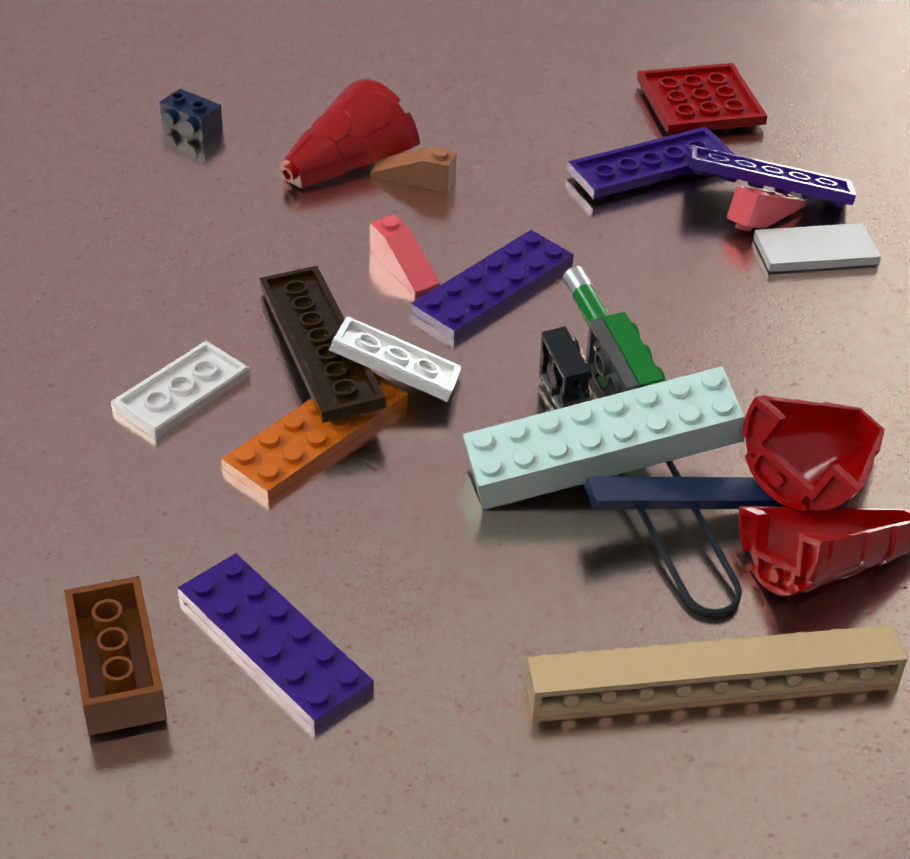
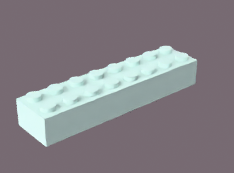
(604, 437)

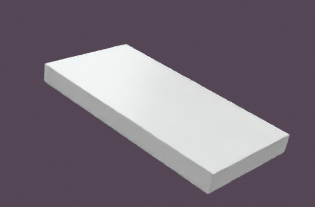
(816, 247)
(395, 358)
(180, 389)

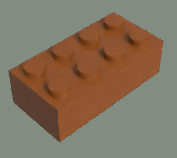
(115, 656)

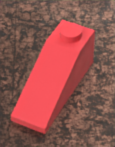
(760, 207)
(401, 254)

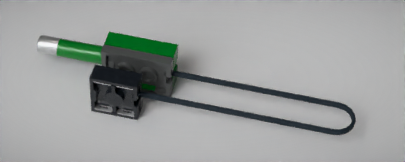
(617, 364)

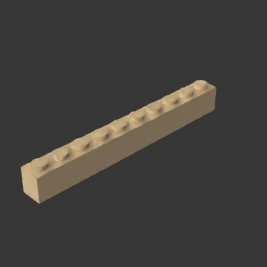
(713, 670)

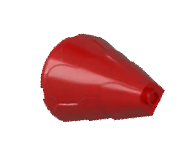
(351, 133)
(810, 450)
(812, 548)

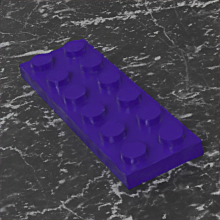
(641, 163)
(763, 173)
(491, 284)
(276, 640)

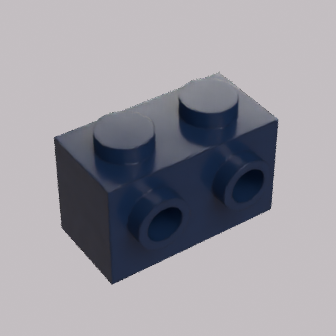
(191, 114)

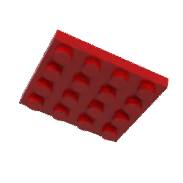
(701, 97)

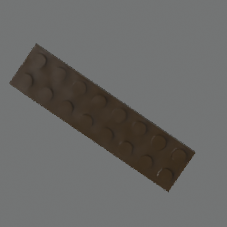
(309, 324)

